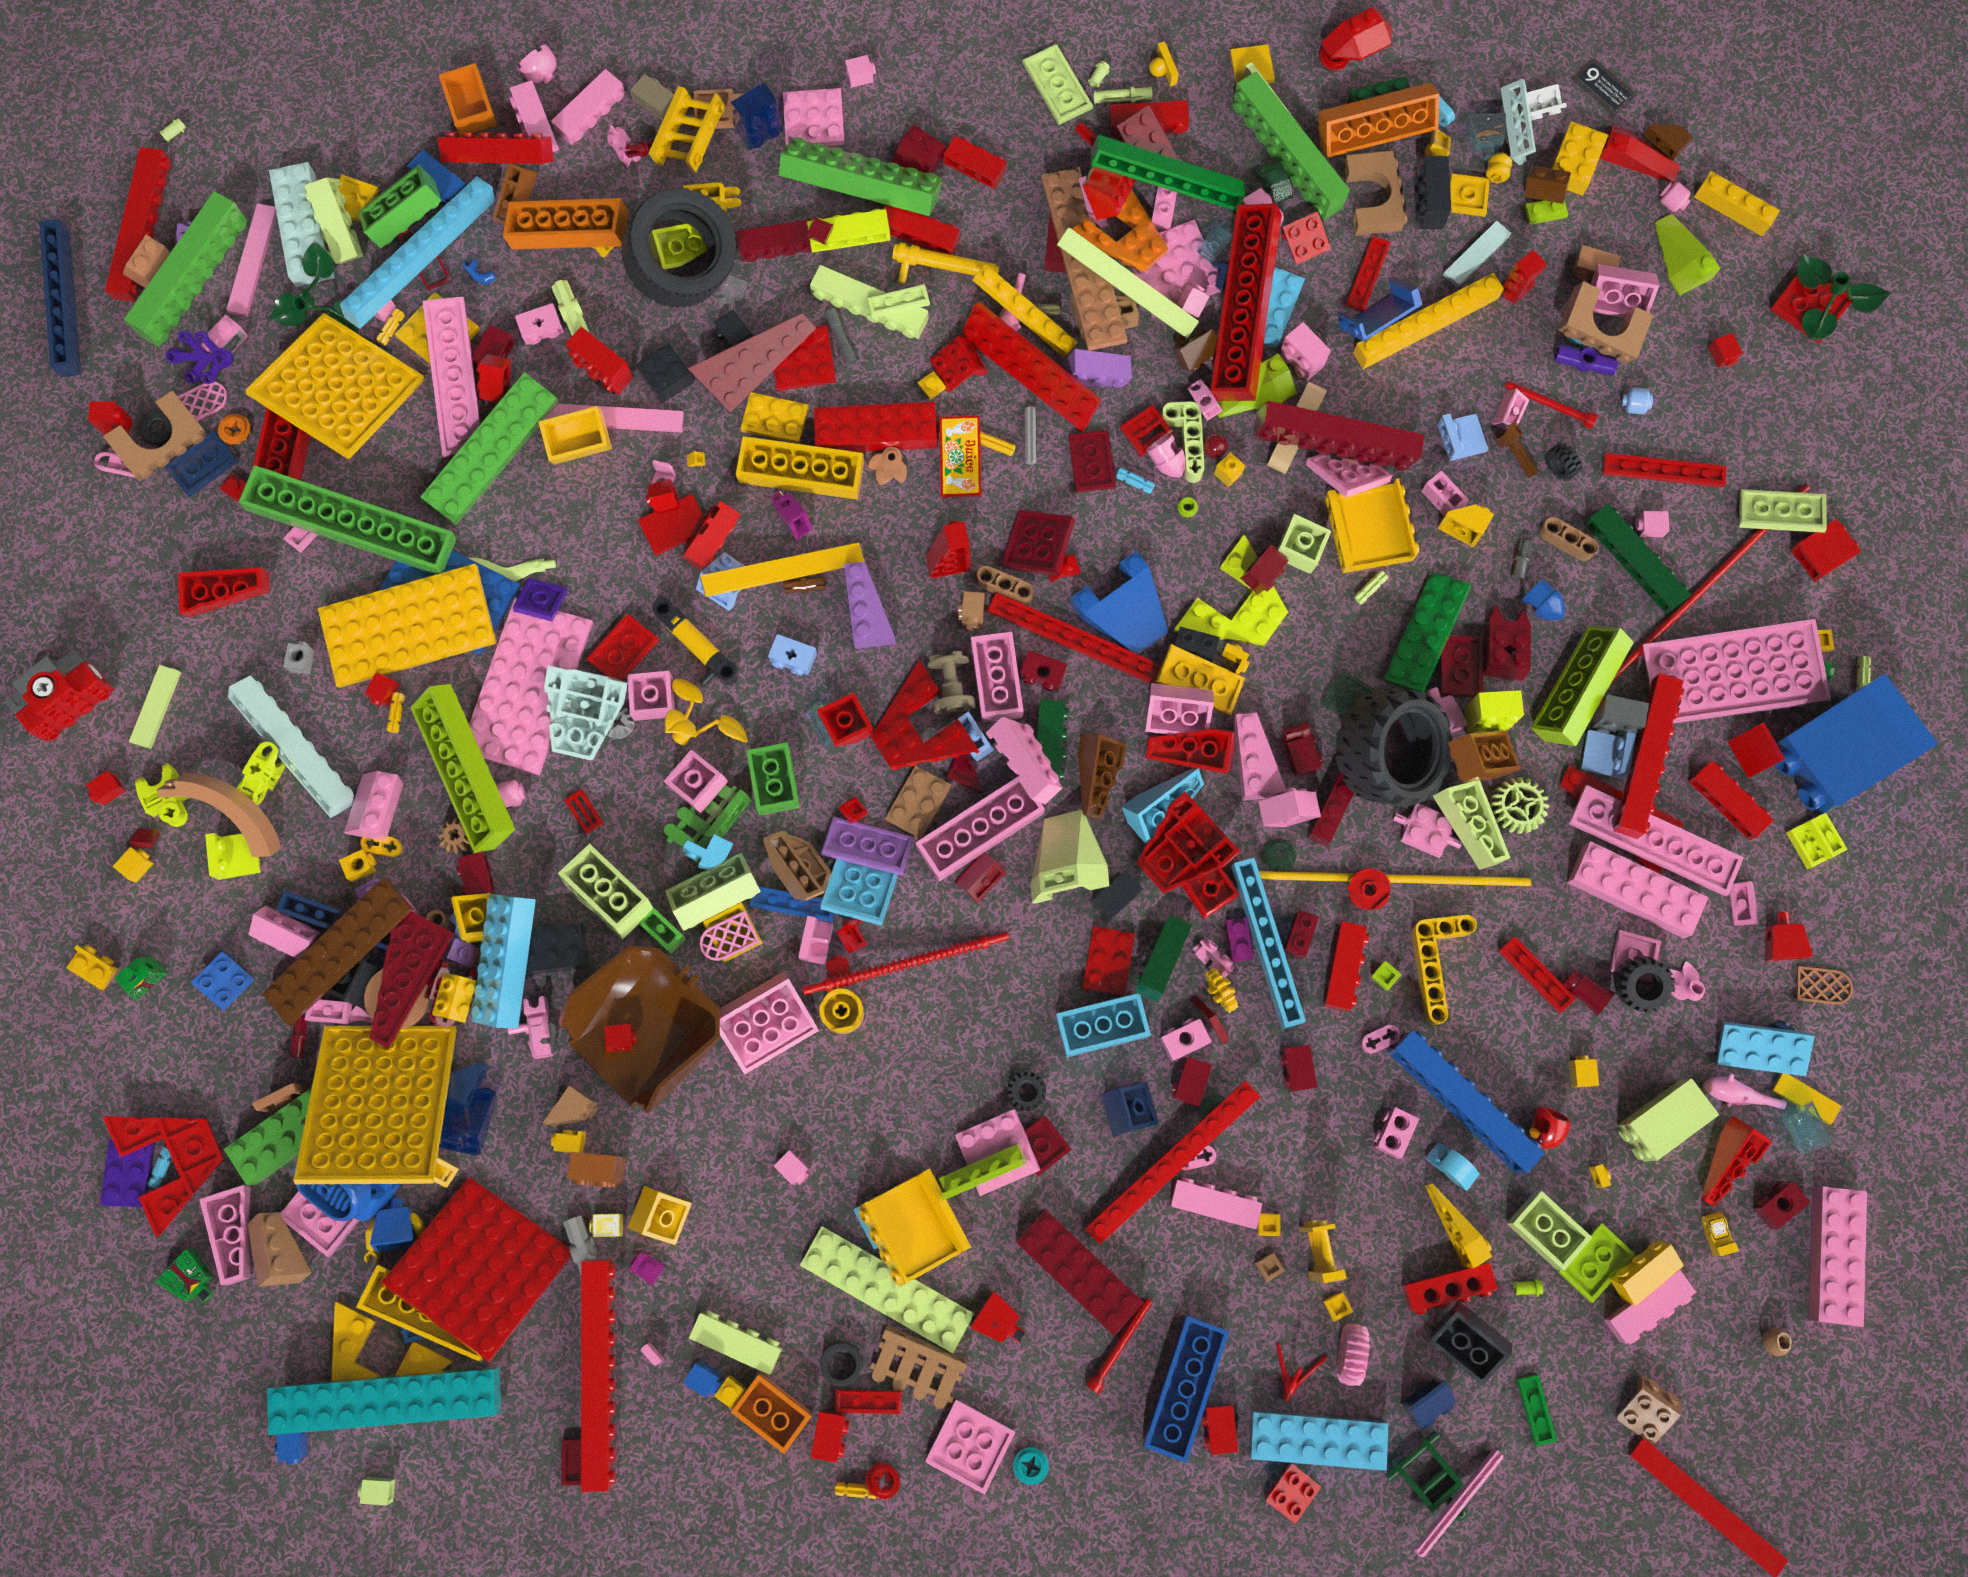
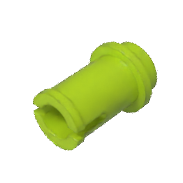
(1528, 1287)

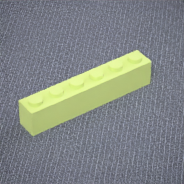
(853, 295)

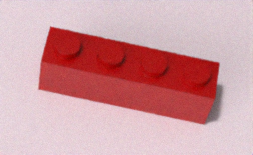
(1171, 115)
(922, 230)
(1731, 800)
(1345, 966)

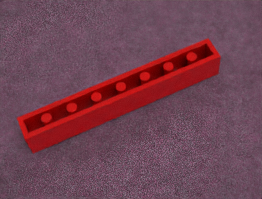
(138, 218)
(1648, 757)

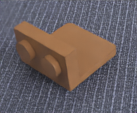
(1650, 1410)

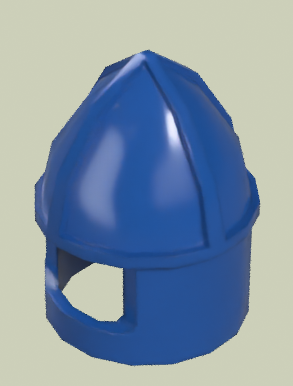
(1546, 600)

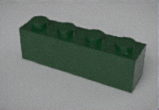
(1051, 733)
(1162, 959)

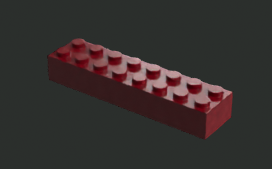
(1338, 435)

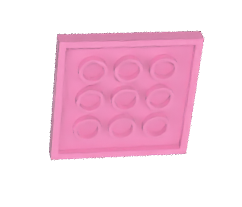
(1180, 265)

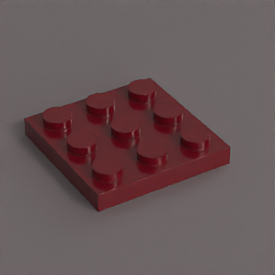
(1038, 542)

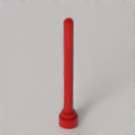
(1587, 419)
(1096, 1381)

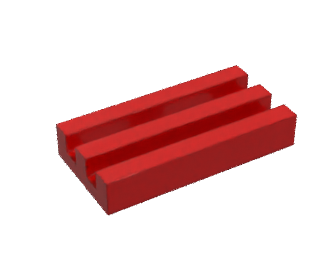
(593, 826)

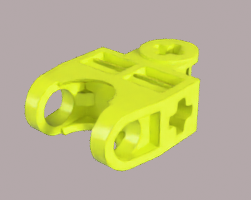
(258, 779)
(169, 808)

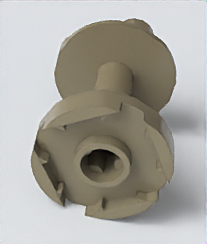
(952, 692)

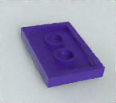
(126, 1176)

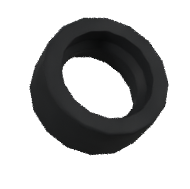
(824, 1365)

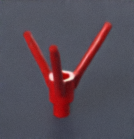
(1292, 1383)

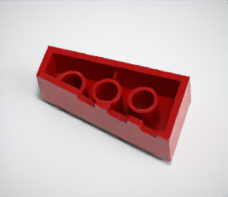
(949, 551)

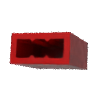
(1826, 551)

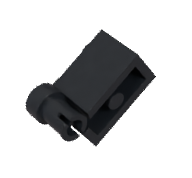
(731, 329)

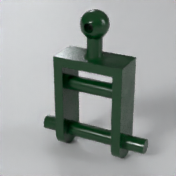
(1446, 1493)

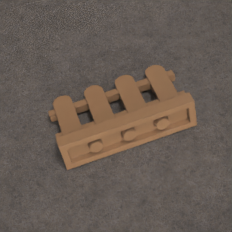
(930, 1365)

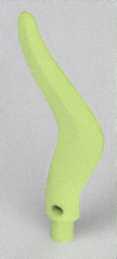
(519, 571)

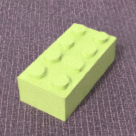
(712, 891)

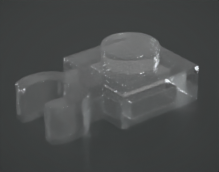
(732, 290)

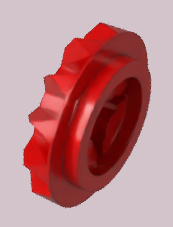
(1330, 63)
(891, 1479)

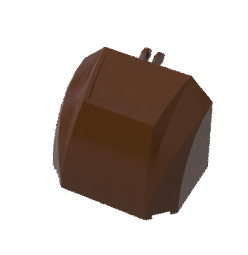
(666, 1009)

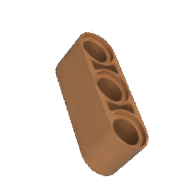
(1578, 539)
(999, 577)

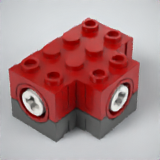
(57, 694)

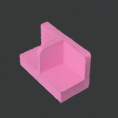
(815, 940)

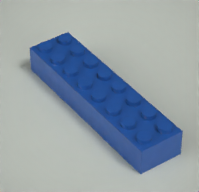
(1466, 1103)

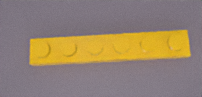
(1024, 310)

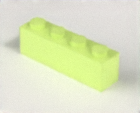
(735, 1342)

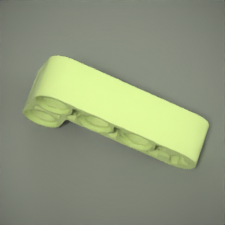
(1189, 442)

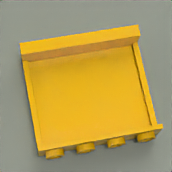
(1372, 527)
(913, 1228)

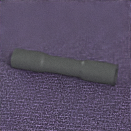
(845, 348)

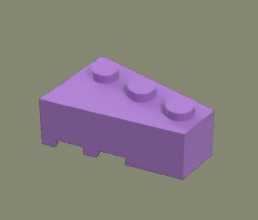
(1098, 368)

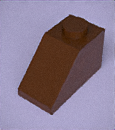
(1668, 139)

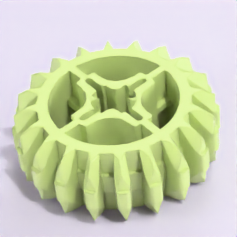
(1516, 789)

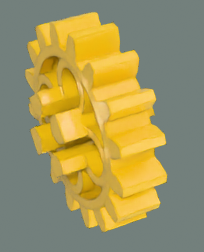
(1220, 988)

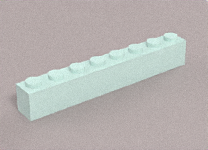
(292, 747)

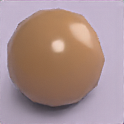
(1776, 1341)

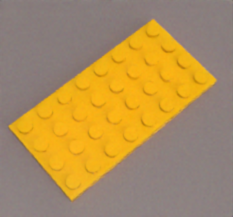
(407, 625)

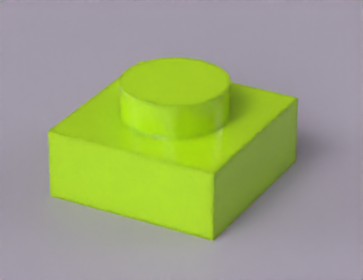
(1385, 975)

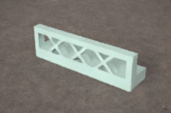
(1513, 121)

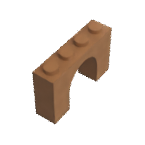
(1380, 168)
(1579, 324)
(143, 461)

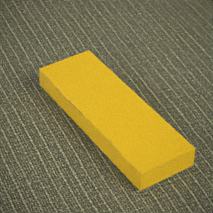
(1800, 1093)

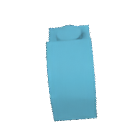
(712, 856)
(1454, 1165)

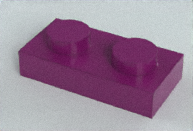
(1239, 940)

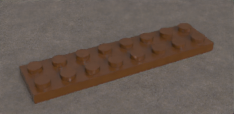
(337, 951)

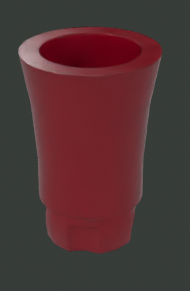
(1588, 991)

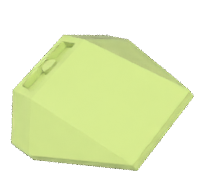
(1067, 857)

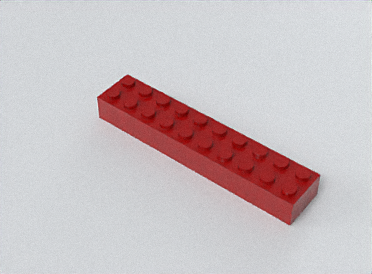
(1246, 302)

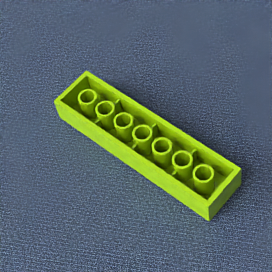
(462, 768)

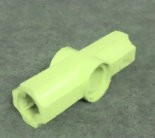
(568, 306)

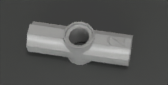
(580, 1243)

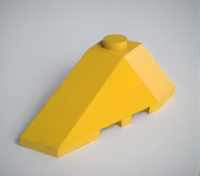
(1465, 1238)

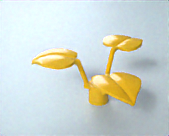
(684, 729)

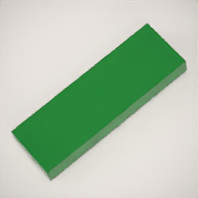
(1536, 1409)

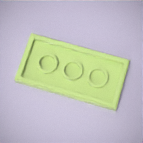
(1057, 84)
(1782, 510)

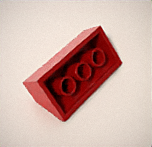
(1106, 192)

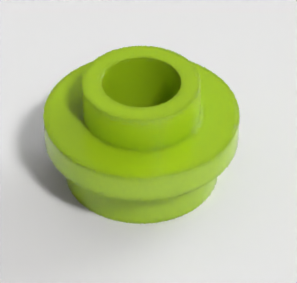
(1187, 501)

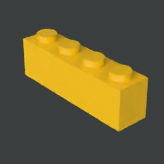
(1737, 203)

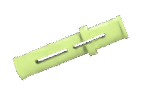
(1120, 95)

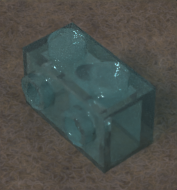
(1806, 1128)

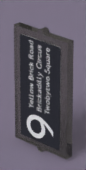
(1604, 87)

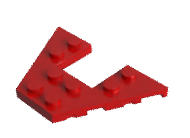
(900, 741)
(192, 1151)

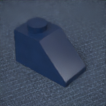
(465, 1083)

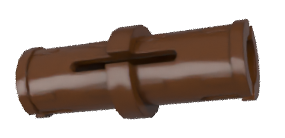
(804, 585)

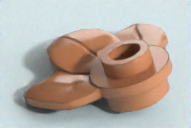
(888, 469)

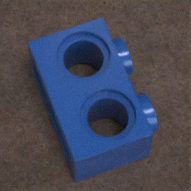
(704, 1379)

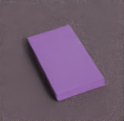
(867, 846)

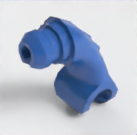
(483, 278)

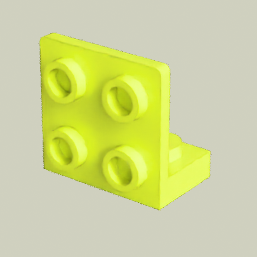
(230, 856)

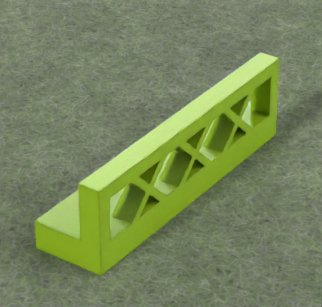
(982, 1171)

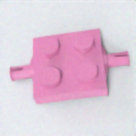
(1427, 830)

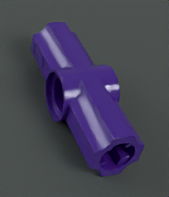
(1597, 362)

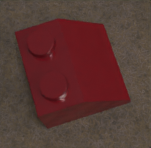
(919, 151)

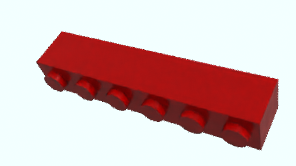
(495, 149)

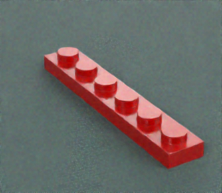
(1664, 470)

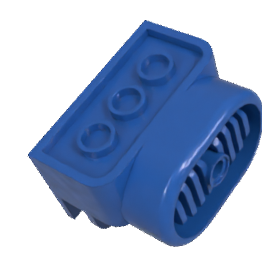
(348, 1201)

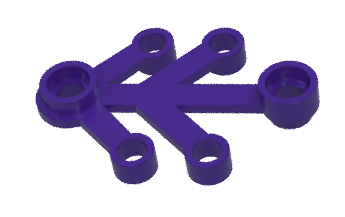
(220, 356)

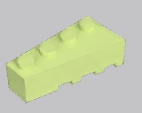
(1473, 822)

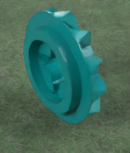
(1020, 1469)

